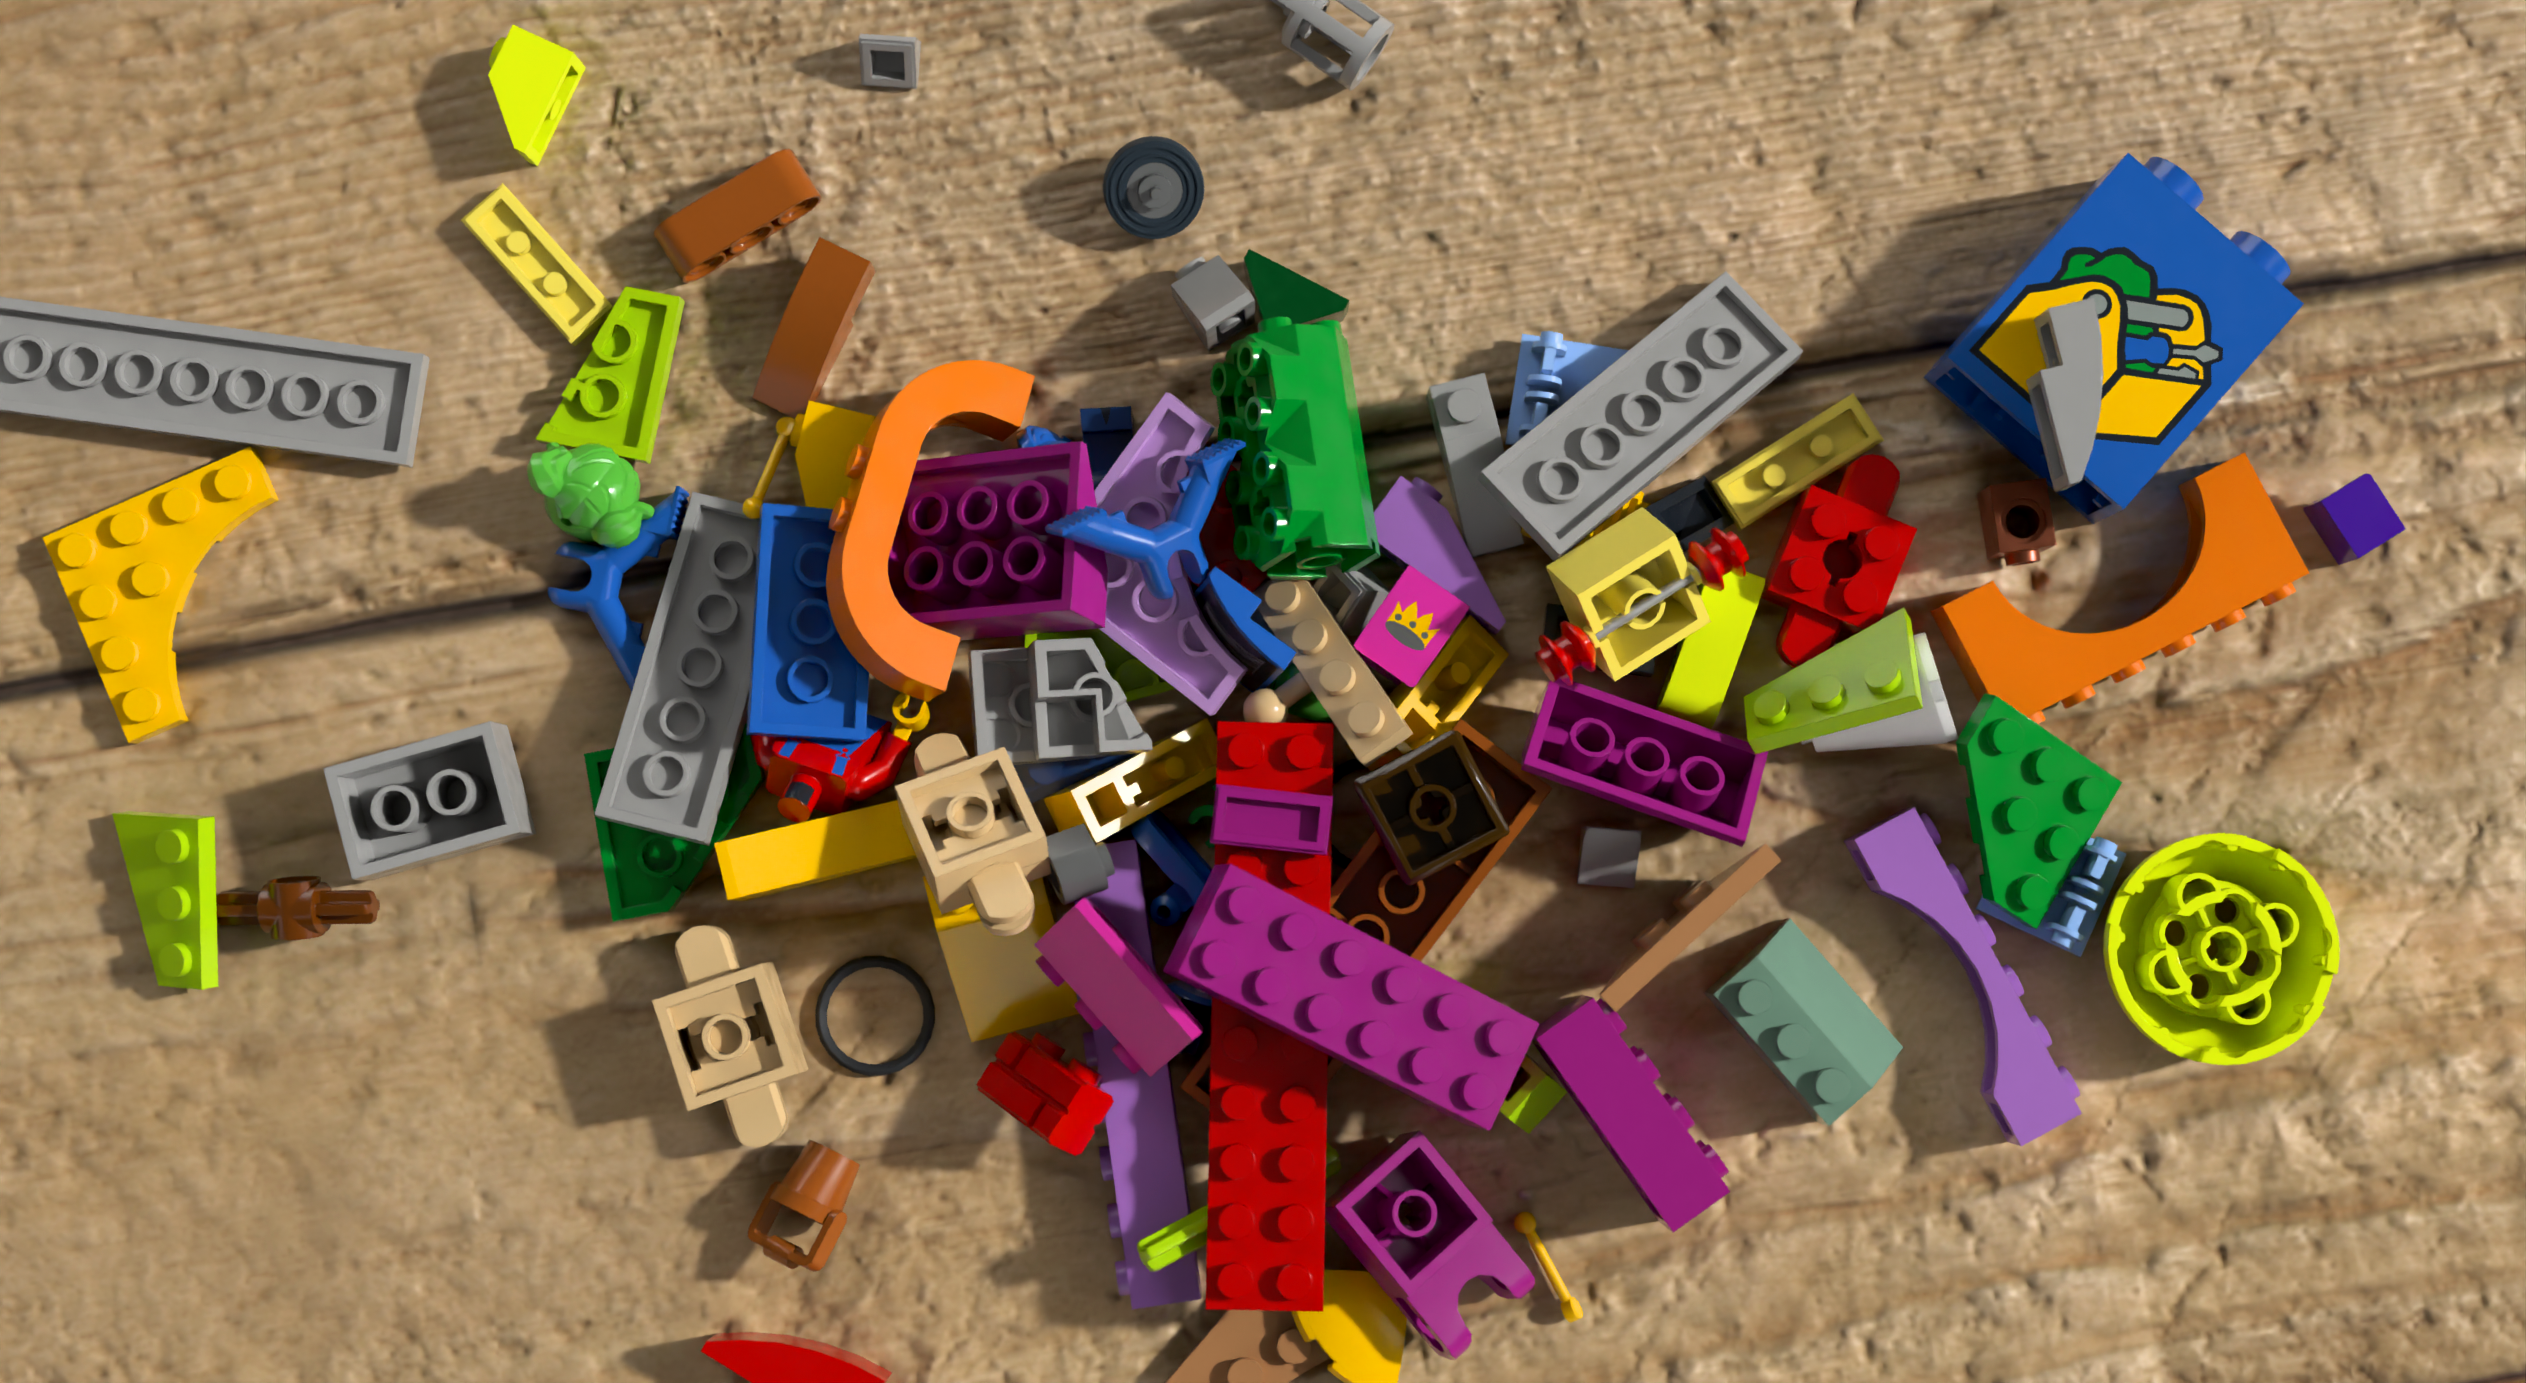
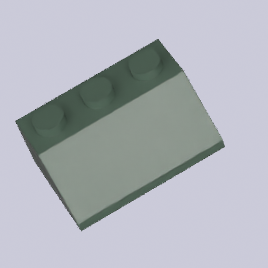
(1805, 1023)

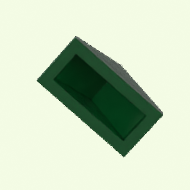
(1290, 295)

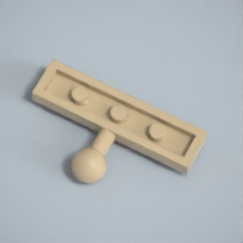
(1327, 668)

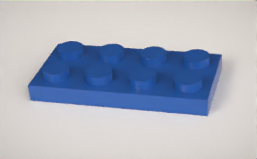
(800, 668)

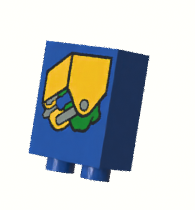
(2175, 319)

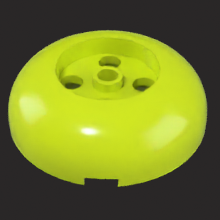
(2277, 917)

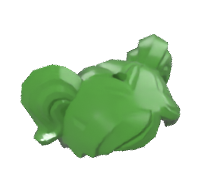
(590, 493)

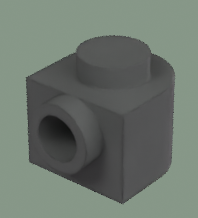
(1078, 864)

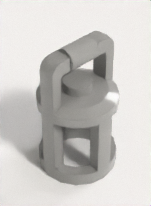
(1311, 15)

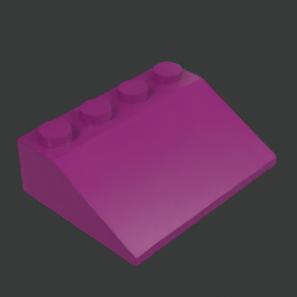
(977, 547)

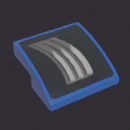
(1228, 612)

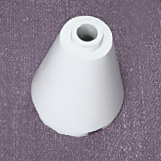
(1919, 727)

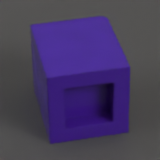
(2354, 519)

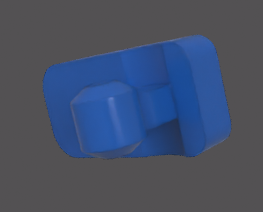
(1179, 863)

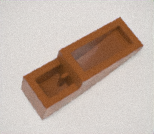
(813, 328)

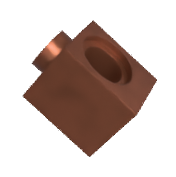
(2030, 500)

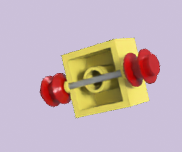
(1633, 595)

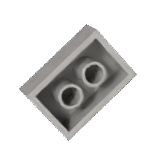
(429, 801)

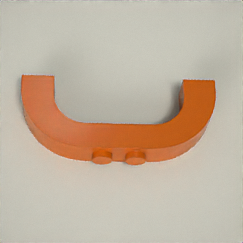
(859, 594)

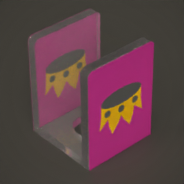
(1409, 628)

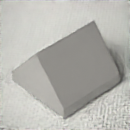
(889, 60)

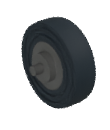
(1153, 187)

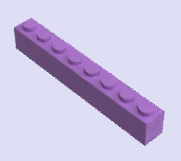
(1142, 1122)

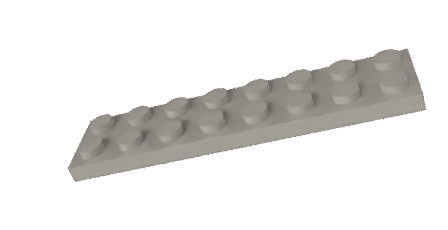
(210, 382)

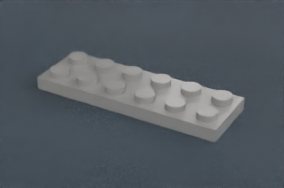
(1639, 416)
(690, 682)

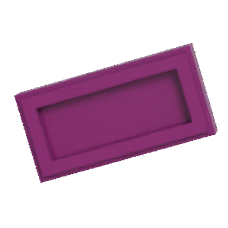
(1271, 819)

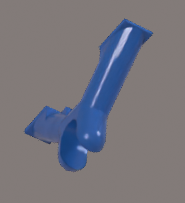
(1179, 533)
(607, 568)

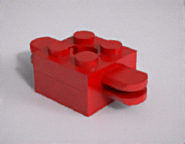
(1838, 560)

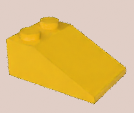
(998, 975)

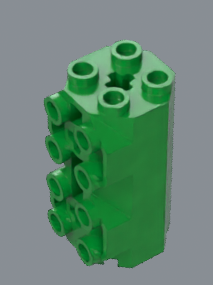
(1304, 466)

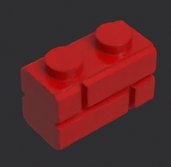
(1045, 1092)

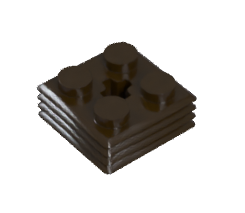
(1467, 819)

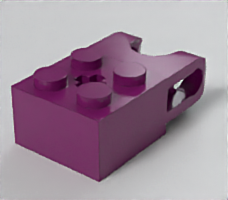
(1440, 1249)

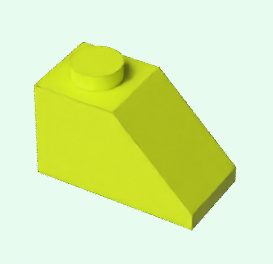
(532, 88)

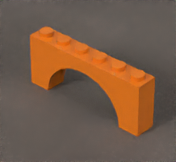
(2231, 559)

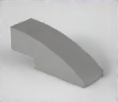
(2069, 389)

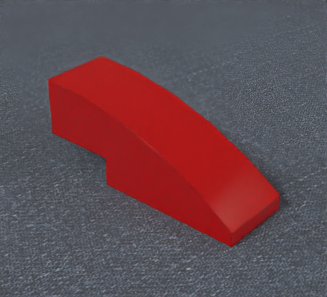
(790, 1359)

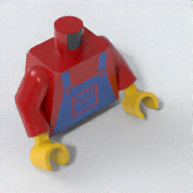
(836, 773)

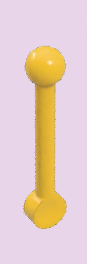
(752, 505)
(1525, 1224)

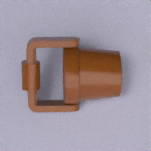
(816, 1189)

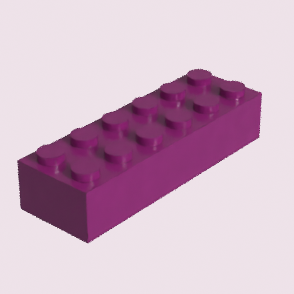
(1351, 996)

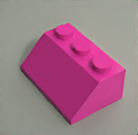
(1116, 988)

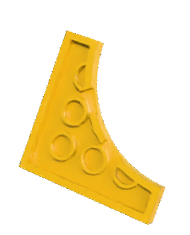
(133, 573)

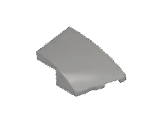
(1050, 704)

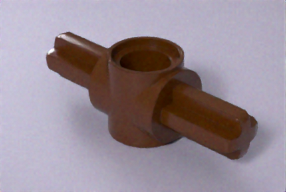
(297, 907)

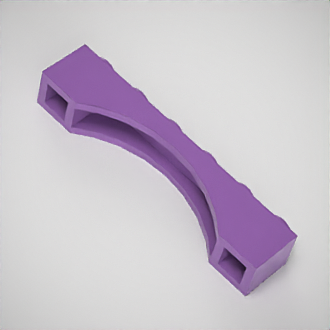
(2019, 1075)

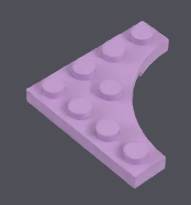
(1171, 632)

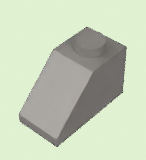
(1213, 300)

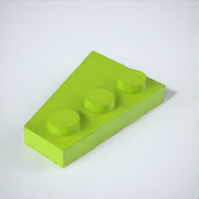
(623, 380)
(1839, 689)
(175, 892)

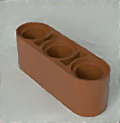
(737, 215)

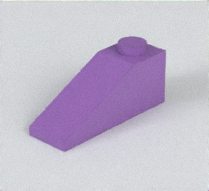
(1422, 534)

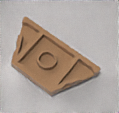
(1697, 910)

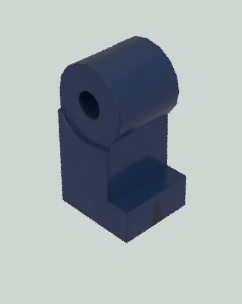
(1106, 435)

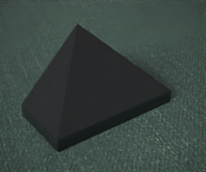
(1692, 512)

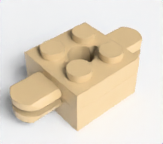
(974, 832)
(730, 1035)

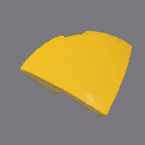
(1357, 1328)

